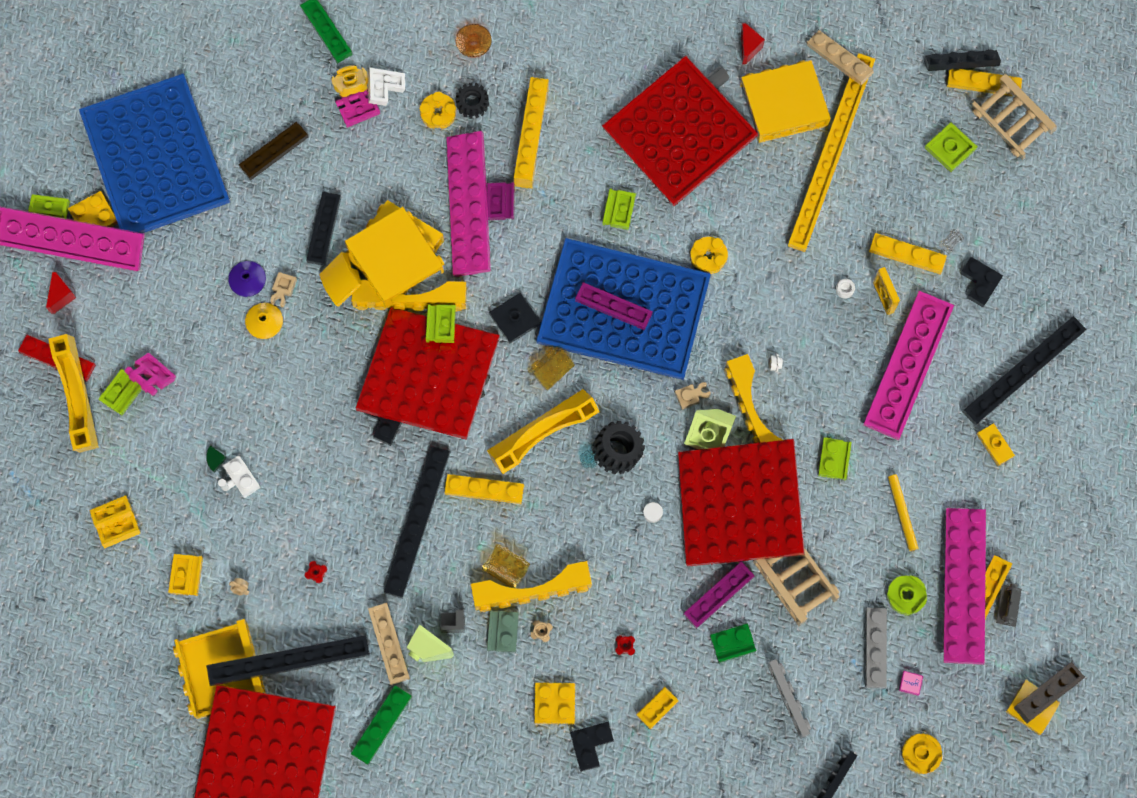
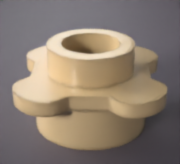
(239, 586)
(538, 625)

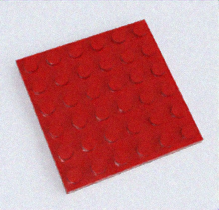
(680, 131)
(427, 381)
(741, 503)
(264, 746)

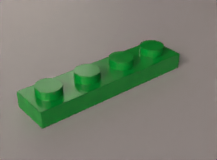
(326, 30)
(381, 725)

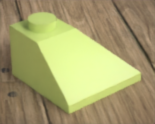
(710, 429)
(427, 647)

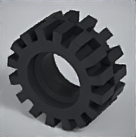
(472, 91)

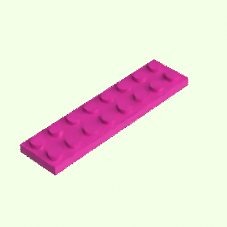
(468, 204)
(71, 239)
(908, 365)
(965, 586)

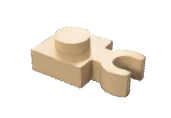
(283, 287)
(689, 396)

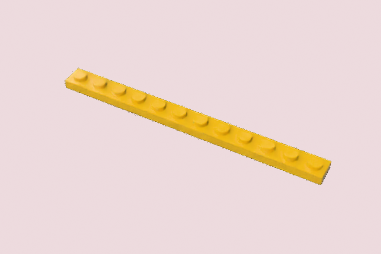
(828, 161)

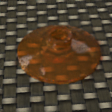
(473, 33)

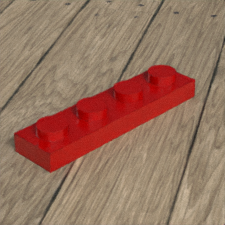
(41, 352)

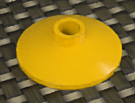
(267, 328)

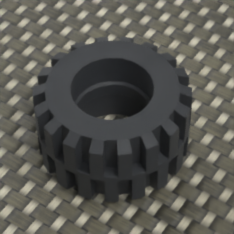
(625, 435)

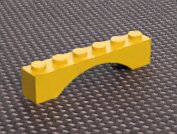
(530, 132)
(447, 294)
(741, 373)
(571, 411)
(80, 418)
(490, 594)

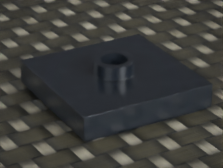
(515, 318)

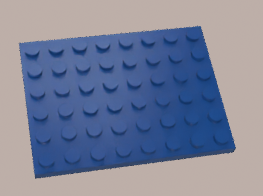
(154, 155)
(666, 289)

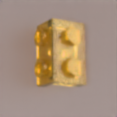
(551, 367)
(506, 566)

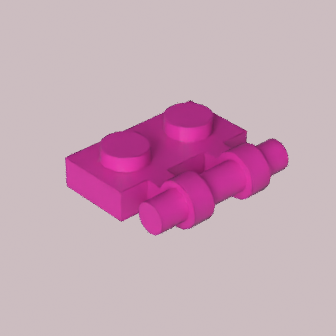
(356, 112)
(153, 370)

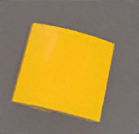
(340, 279)
(115, 521)
(1040, 722)

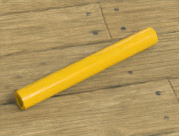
(903, 512)

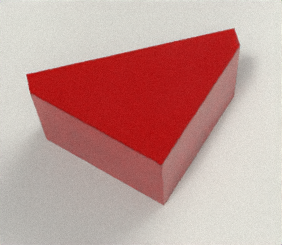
(750, 42)
(58, 295)

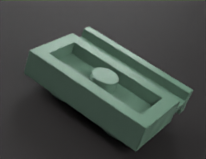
(503, 631)

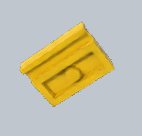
(185, 575)

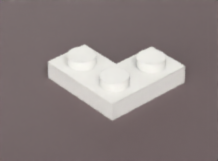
(380, 82)

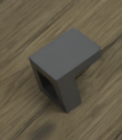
(453, 622)

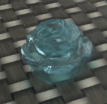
(585, 463)

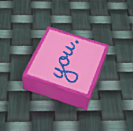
(911, 683)

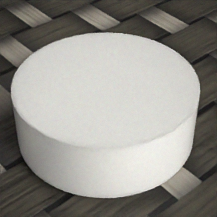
(845, 288)
(653, 512)

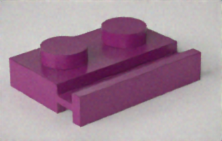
(501, 201)

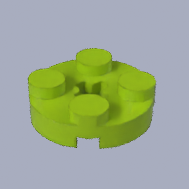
(902, 605)

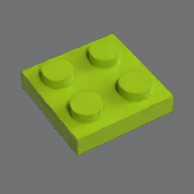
(951, 147)

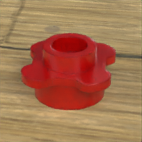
(313, 566)
(625, 640)

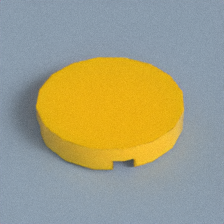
(922, 753)

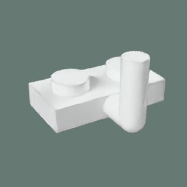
(240, 477)

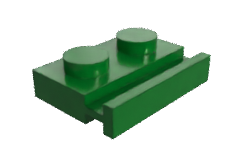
(733, 643)

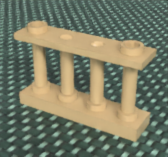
(1020, 98)
(788, 596)

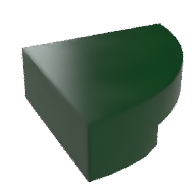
(214, 458)

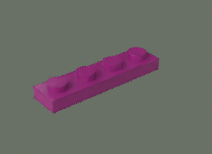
(613, 306)
(718, 595)

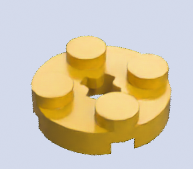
(357, 84)
(437, 120)
(712, 245)

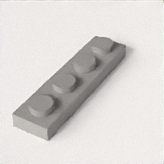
(876, 648)
(793, 706)

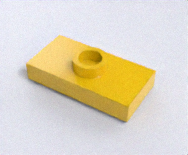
(995, 444)
(657, 708)

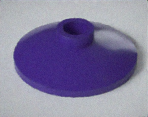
(251, 285)

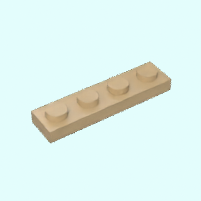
(840, 57)
(388, 643)

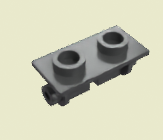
(1009, 605)

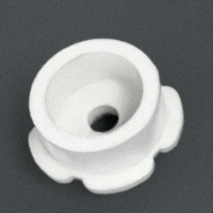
(775, 363)

